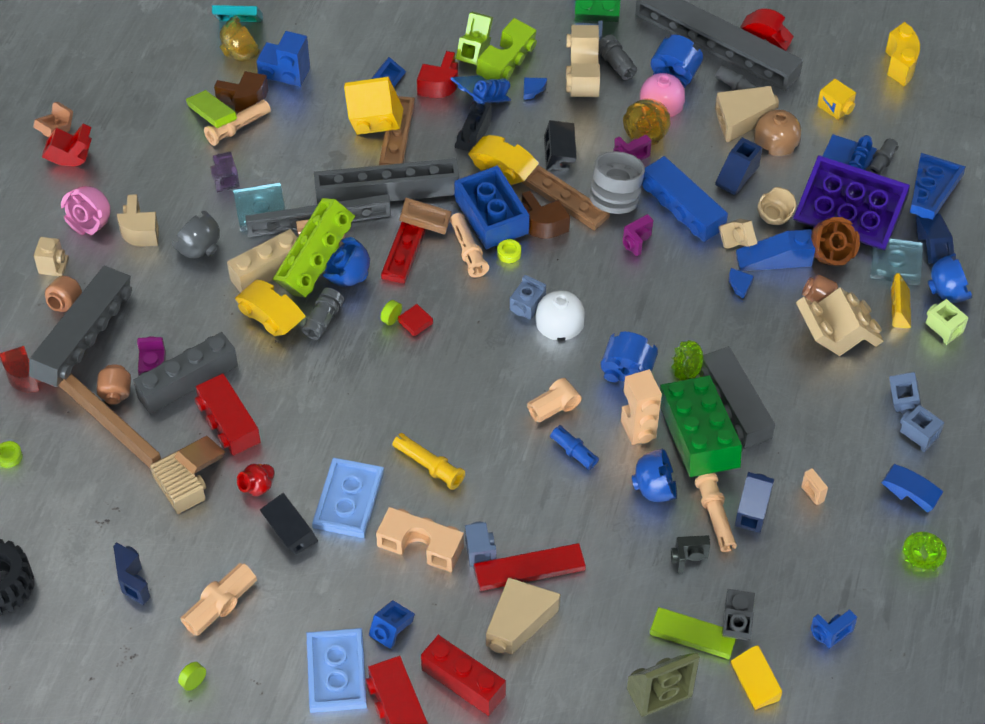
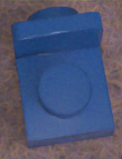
(389, 623)
(835, 630)

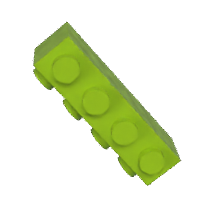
(314, 247)

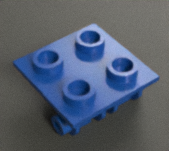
(482, 89)
(850, 152)

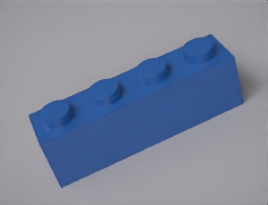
(684, 199)

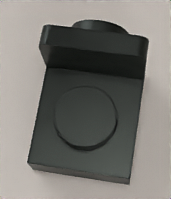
(691, 548)

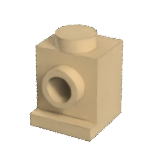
(50, 257)

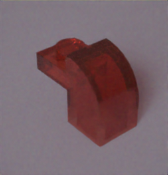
(17, 370)

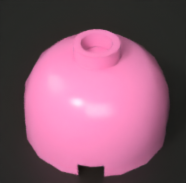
(665, 89)
(86, 209)

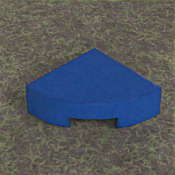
(533, 86)
(740, 282)

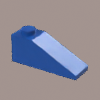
(780, 251)

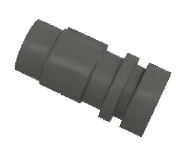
(612, 52)
(326, 307)

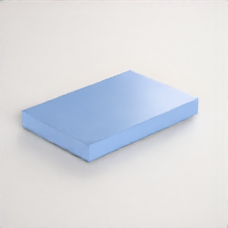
(348, 497)
(336, 670)

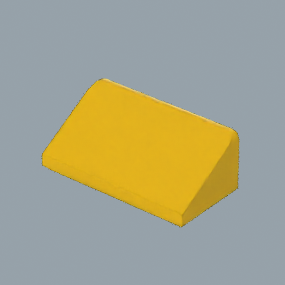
(900, 303)
(756, 678)

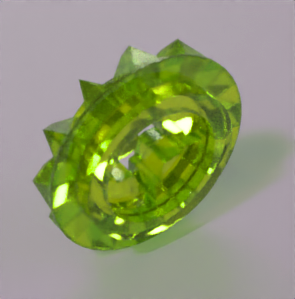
(692, 364)
(934, 547)

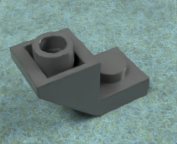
(738, 614)

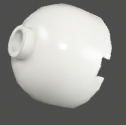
(560, 315)

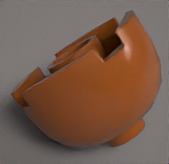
(835, 241)

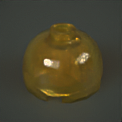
(237, 41)
(647, 118)

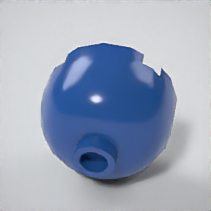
(348, 264)
(949, 280)
(655, 477)

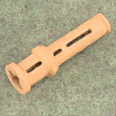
(244, 117)
(471, 252)
(713, 502)

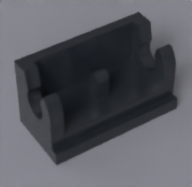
(474, 127)
(559, 145)
(288, 524)

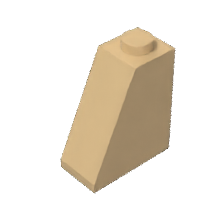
(741, 109)
(520, 615)

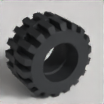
(19, 579)

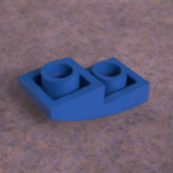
(908, 483)

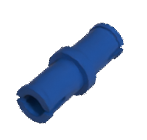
(574, 447)

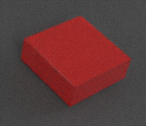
(415, 320)

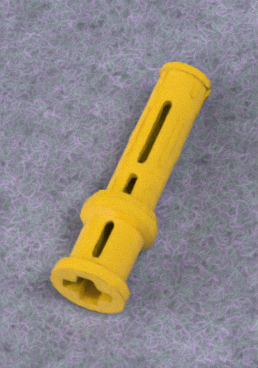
(437, 466)

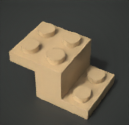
(840, 321)

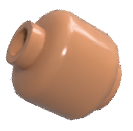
(818, 288)
(62, 293)
(113, 384)

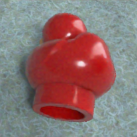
(256, 479)

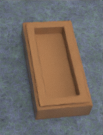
(425, 216)
(199, 454)

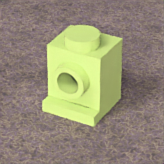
(946, 320)

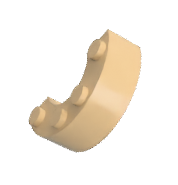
(584, 70)

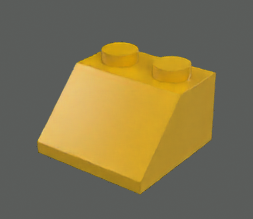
(373, 105)

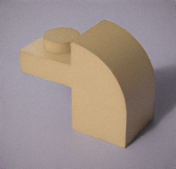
(137, 227)

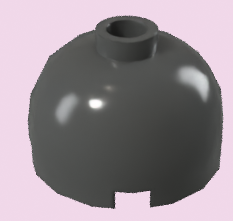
(198, 237)

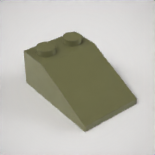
(664, 683)

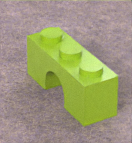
(516, 40)

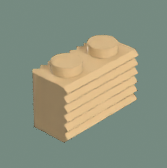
(178, 484)

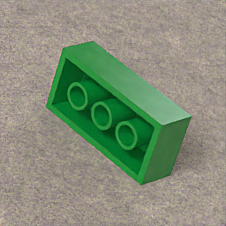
(700, 426)

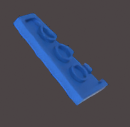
(934, 184)

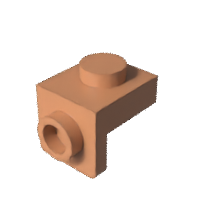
(60, 117)

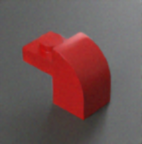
(768, 25)
(436, 80)
(67, 148)

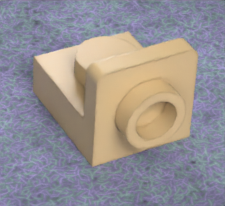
(738, 233)

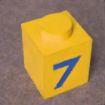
(836, 99)

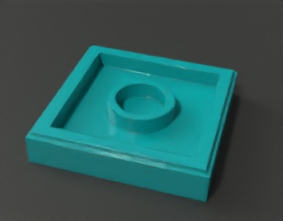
(244, 13)

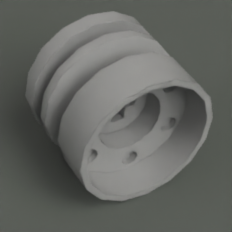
(617, 182)

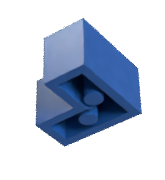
(286, 61)

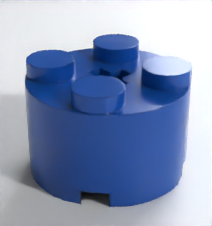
(677, 58)
(627, 356)

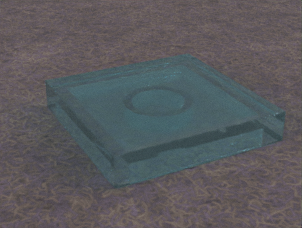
(257, 201)
(899, 257)

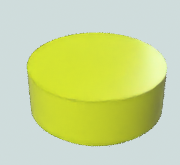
(509, 251)

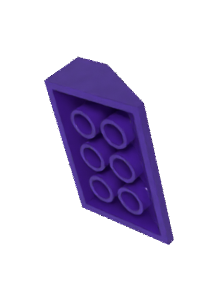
(855, 194)

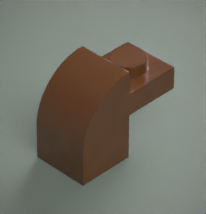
(250, 90)
(545, 220)

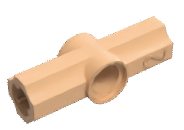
(218, 599)

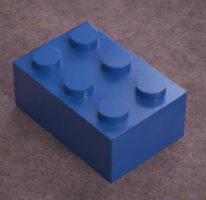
(491, 207)

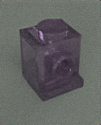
(224, 172)

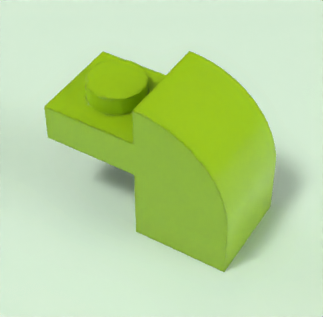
(475, 39)

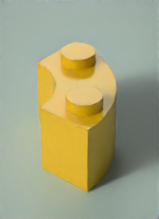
(904, 51)
(513, 161)
(266, 306)

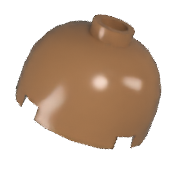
(778, 132)

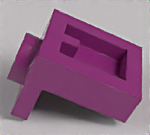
(638, 147)
(637, 233)
(151, 353)

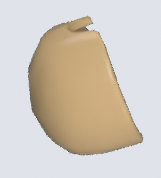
(777, 206)

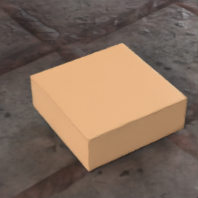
(814, 487)

